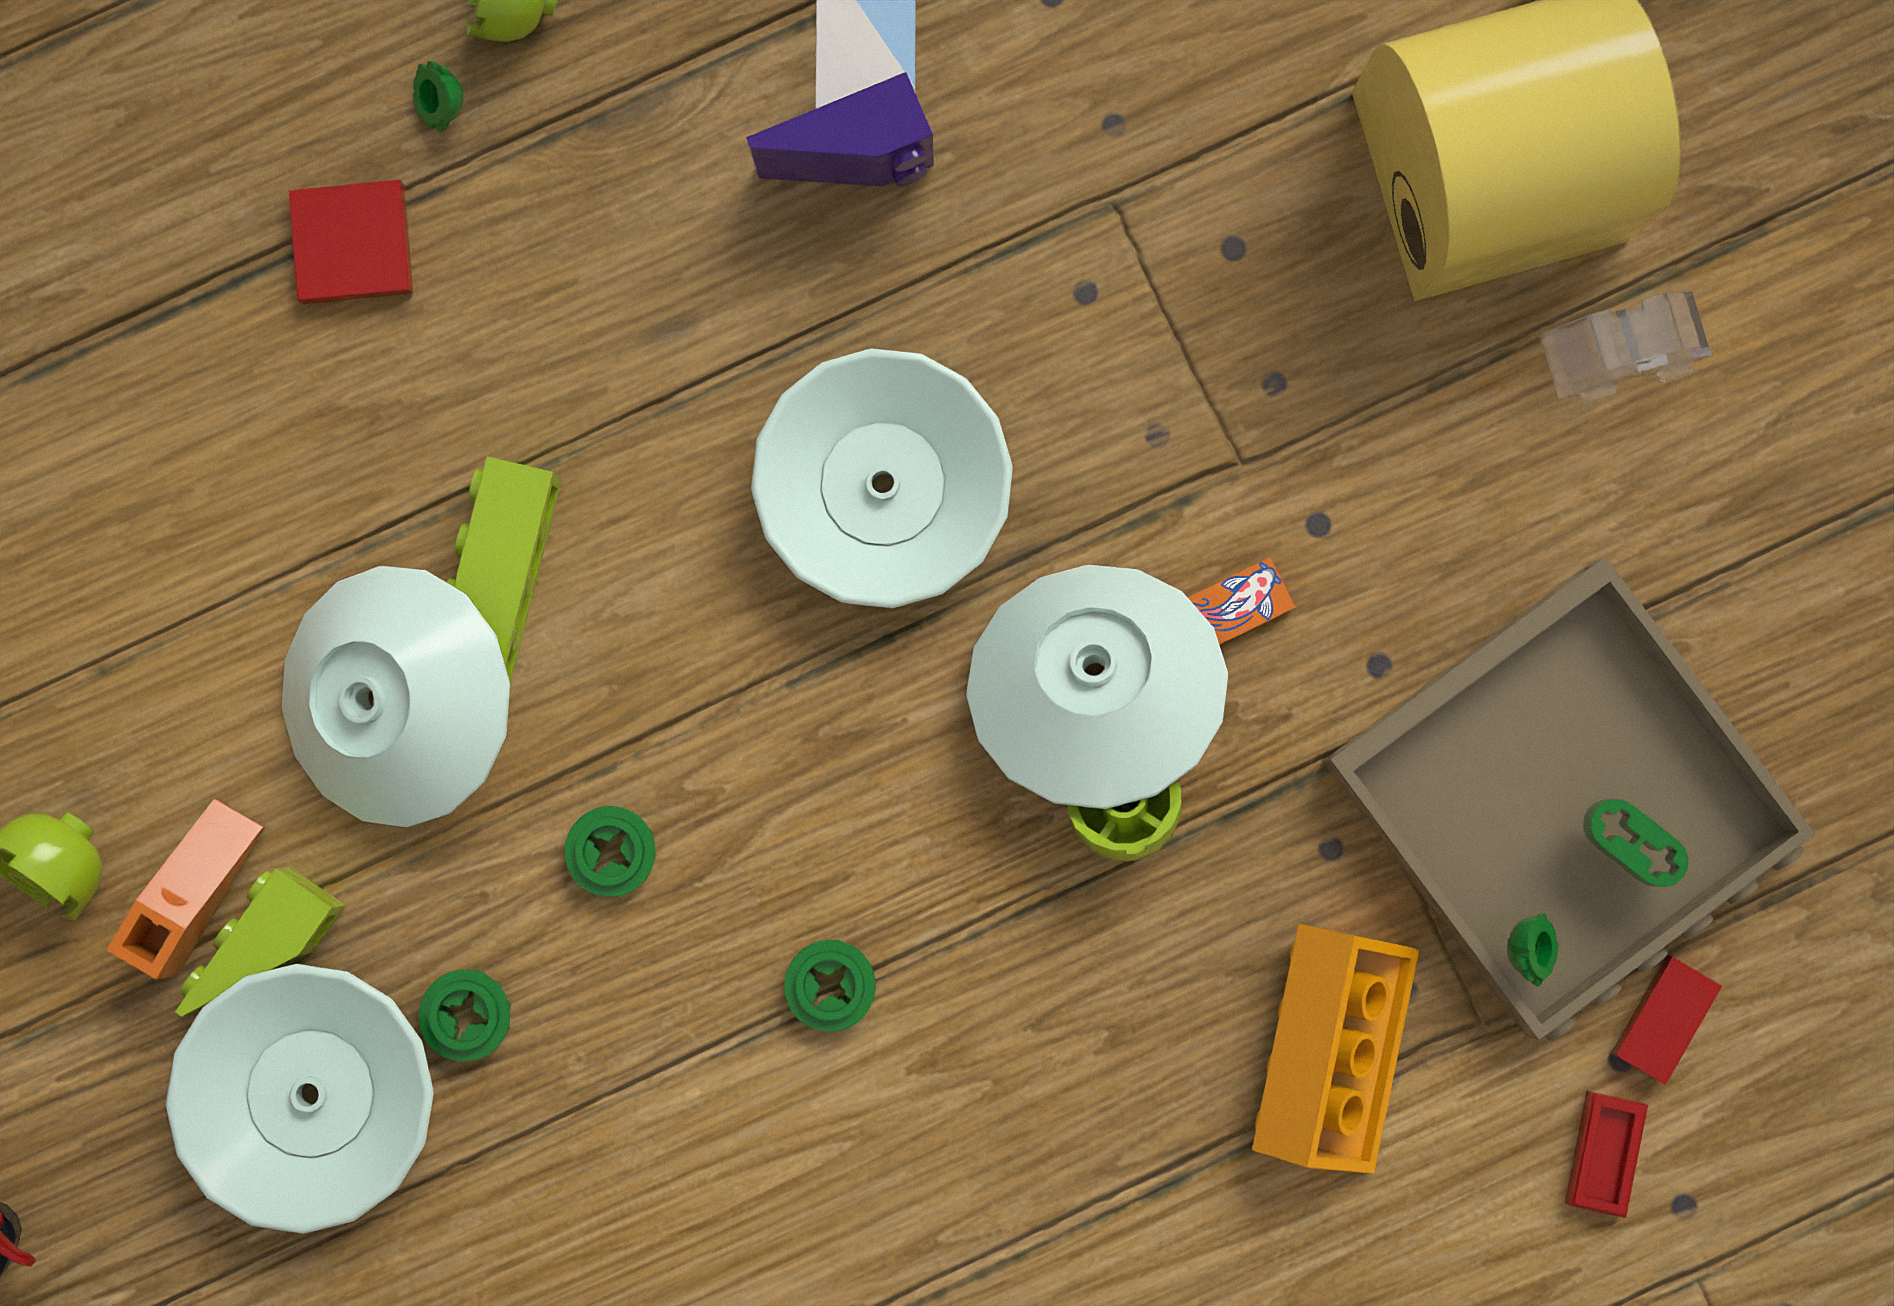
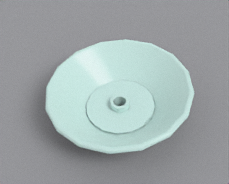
(871, 419)
(433, 686)
(1107, 733)
(243, 1111)

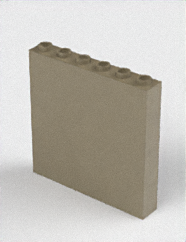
(1505, 751)

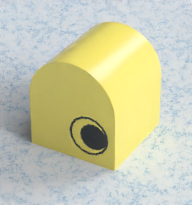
(1520, 138)

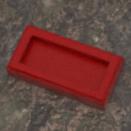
(1666, 1019)
(1606, 1154)

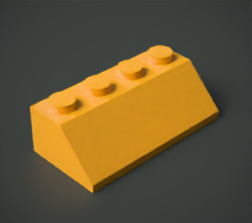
(1335, 1050)

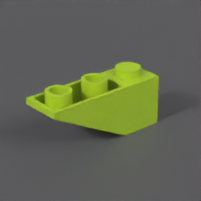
(277, 929)

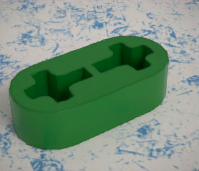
(1644, 832)

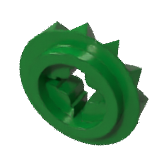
(583, 856)
(802, 987)
(441, 1027)

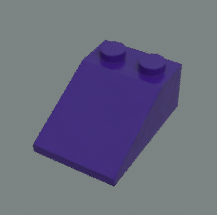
(856, 140)

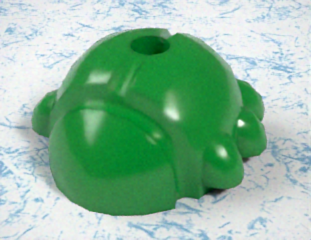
(437, 95)
(1533, 948)

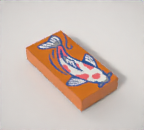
(1244, 600)

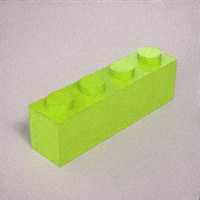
(505, 546)

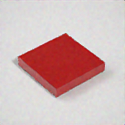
(350, 242)

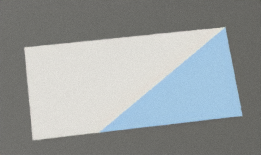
(862, 45)

